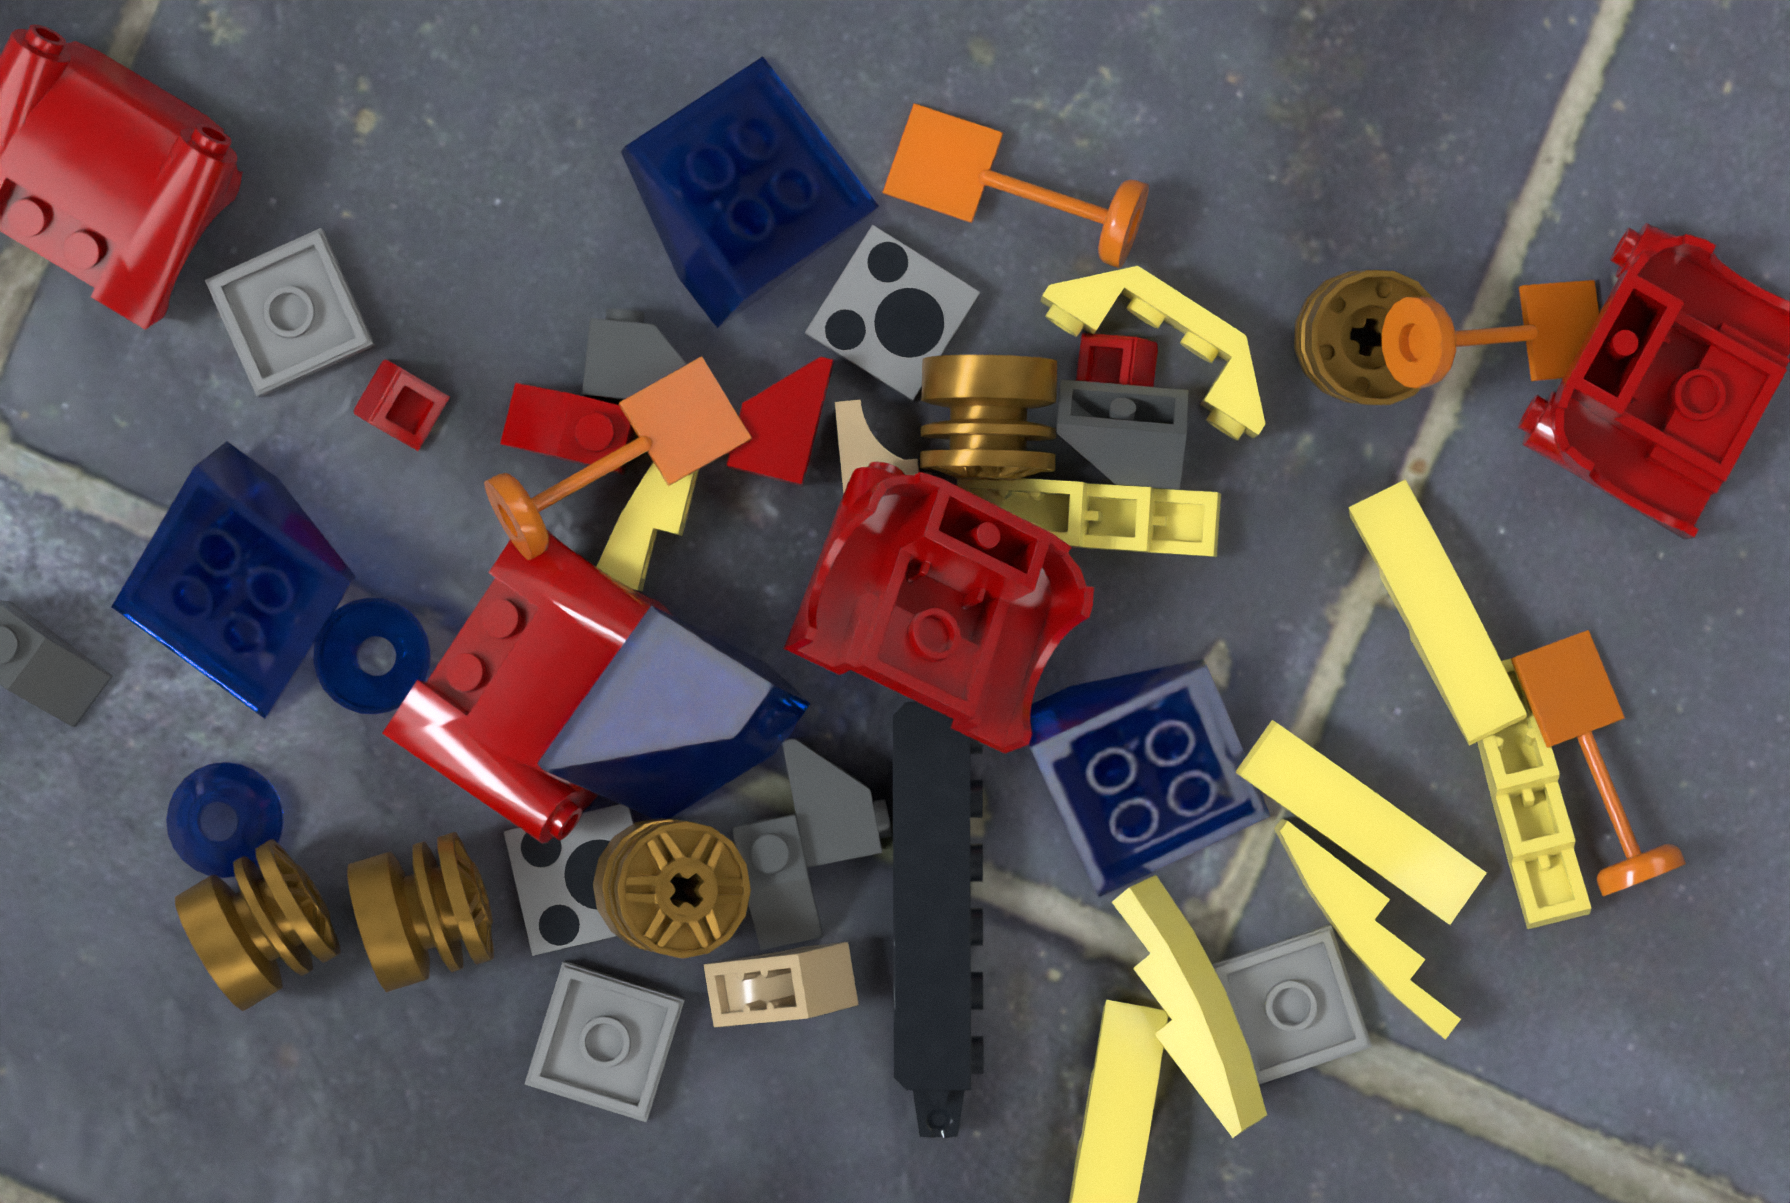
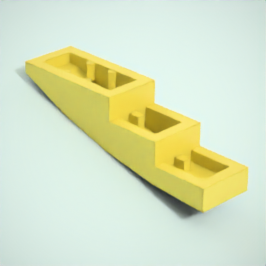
(649, 509)
(1111, 514)
(1437, 612)
(1533, 819)
(1360, 822)
(1352, 909)
(1203, 1027)
(1119, 1105)

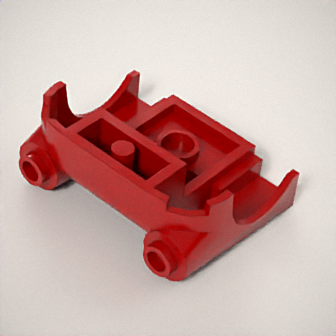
(106, 170)
(1665, 380)
(940, 600)
(517, 681)

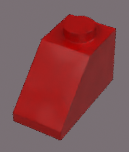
(565, 425)
(783, 425)

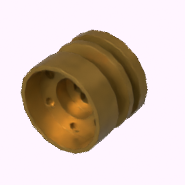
(1324, 335)
(988, 414)
(636, 888)
(420, 911)
(247, 930)

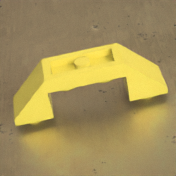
(1233, 395)

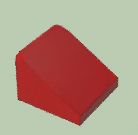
(1117, 360)
(401, 404)

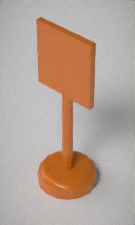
(950, 160)
(1422, 340)
(679, 422)
(1570, 700)

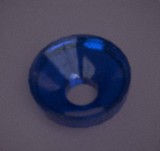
(339, 648)
(252, 799)

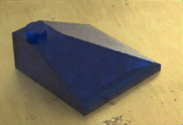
(743, 190)
(236, 579)
(673, 719)
(1142, 770)

